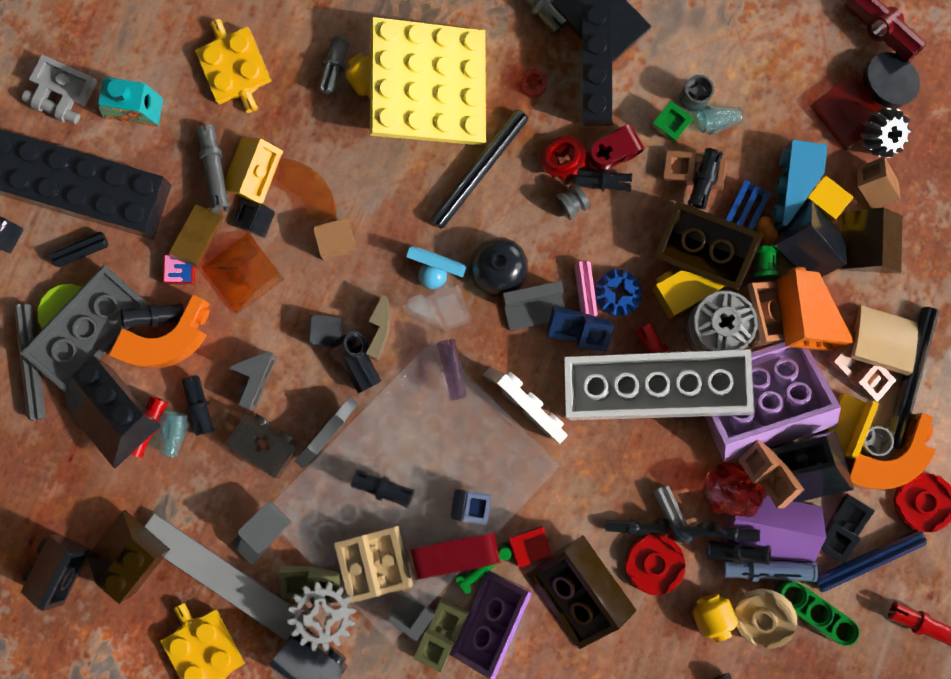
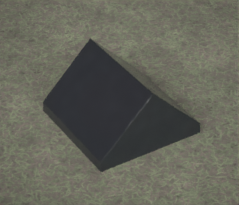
(812, 242)

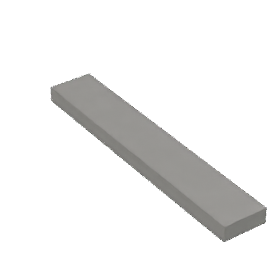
(223, 577)

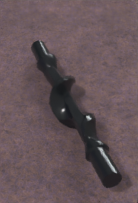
(682, 533)

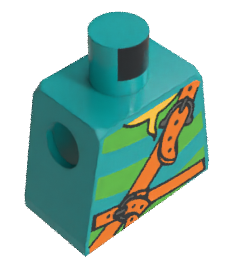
(125, 102)

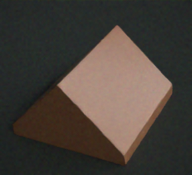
(766, 304)

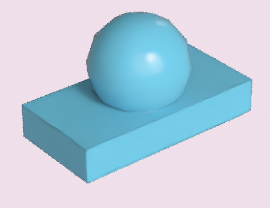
(435, 267)

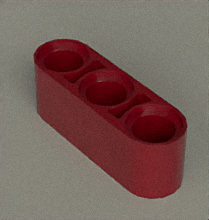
(453, 556)

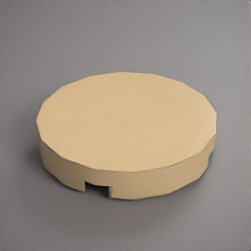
(766, 618)

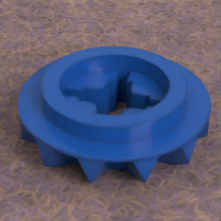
(606, 298)

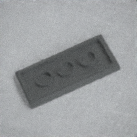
(82, 327)

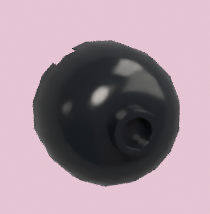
(498, 266)

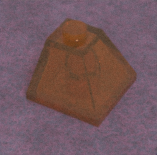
(243, 273)

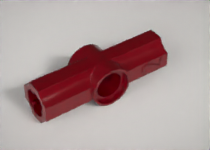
(894, 33)

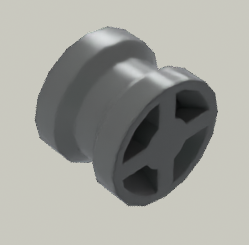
(572, 201)

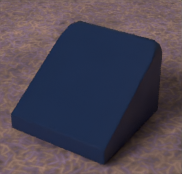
(470, 506)

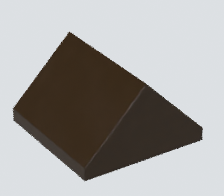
(873, 240)

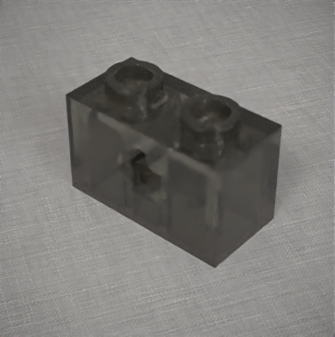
(245, 442)

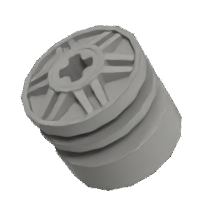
(703, 322)

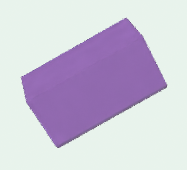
(792, 531)
(491, 624)

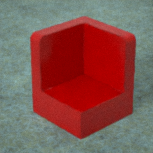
(529, 546)

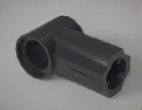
(357, 362)

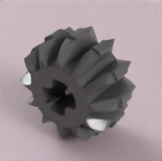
(886, 132)

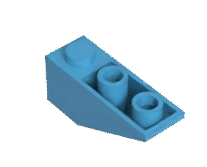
(801, 171)

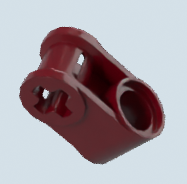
(618, 147)

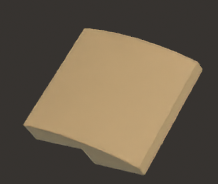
(885, 340)
(373, 564)

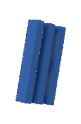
(755, 191)

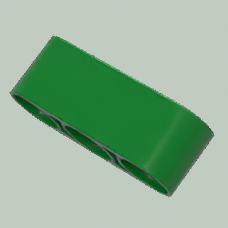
(829, 617)

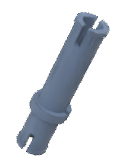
(775, 571)

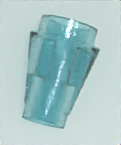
(717, 118)
(172, 433)

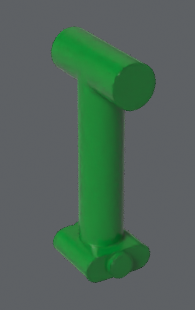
(465, 581)

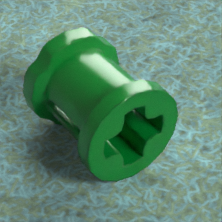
(765, 263)

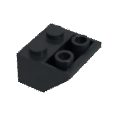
(816, 465)

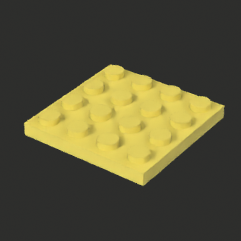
(427, 82)

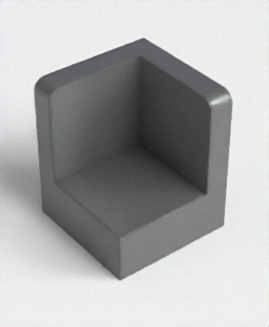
(410, 616)

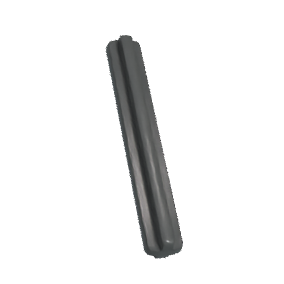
(30, 374)

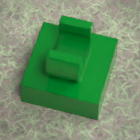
(672, 122)

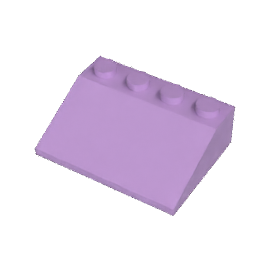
(788, 403)

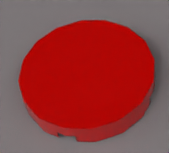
(924, 503)
(655, 564)

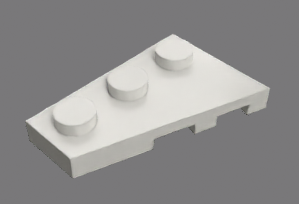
(531, 405)

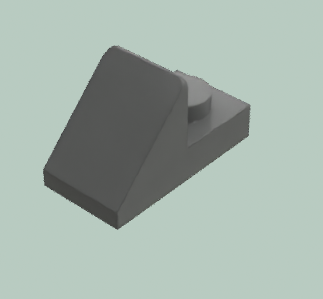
(258, 370)
(260, 532)

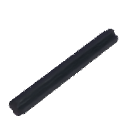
(479, 169)
(910, 383)

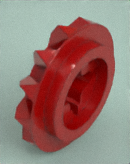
(560, 148)

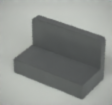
(532, 305)

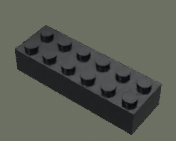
(81, 185)

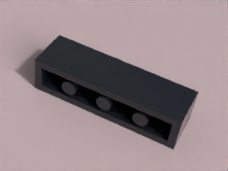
(597, 63)

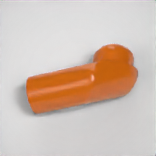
(766, 227)

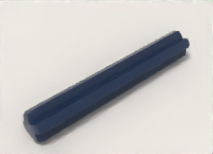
(870, 560)

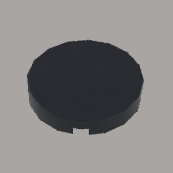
(891, 80)

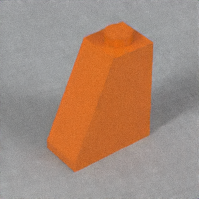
(810, 313)

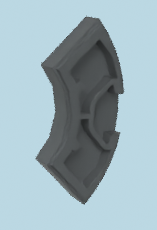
(326, 432)

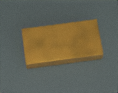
(196, 236)

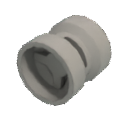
(880, 440)

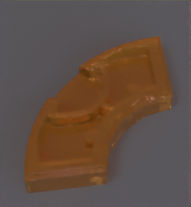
(310, 188)

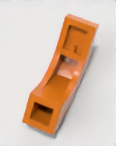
(168, 349)
(902, 466)

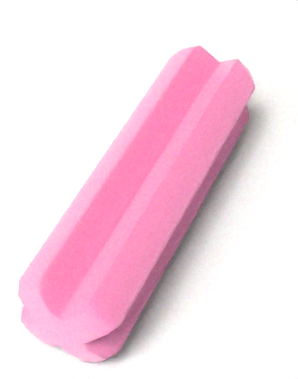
(585, 288)

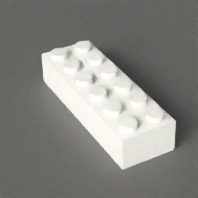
(659, 385)

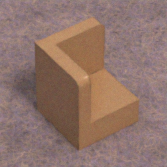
(878, 183)
(335, 239)

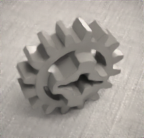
(306, 617)

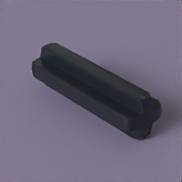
(79, 249)

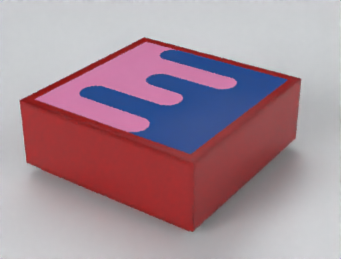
(177, 272)

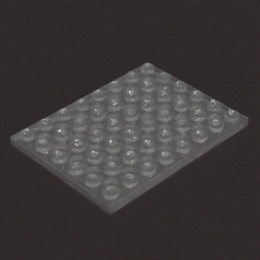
(422, 444)

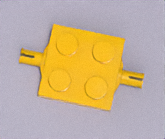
(233, 65)
(202, 647)

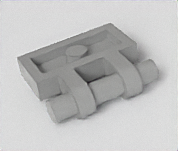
(63, 81)

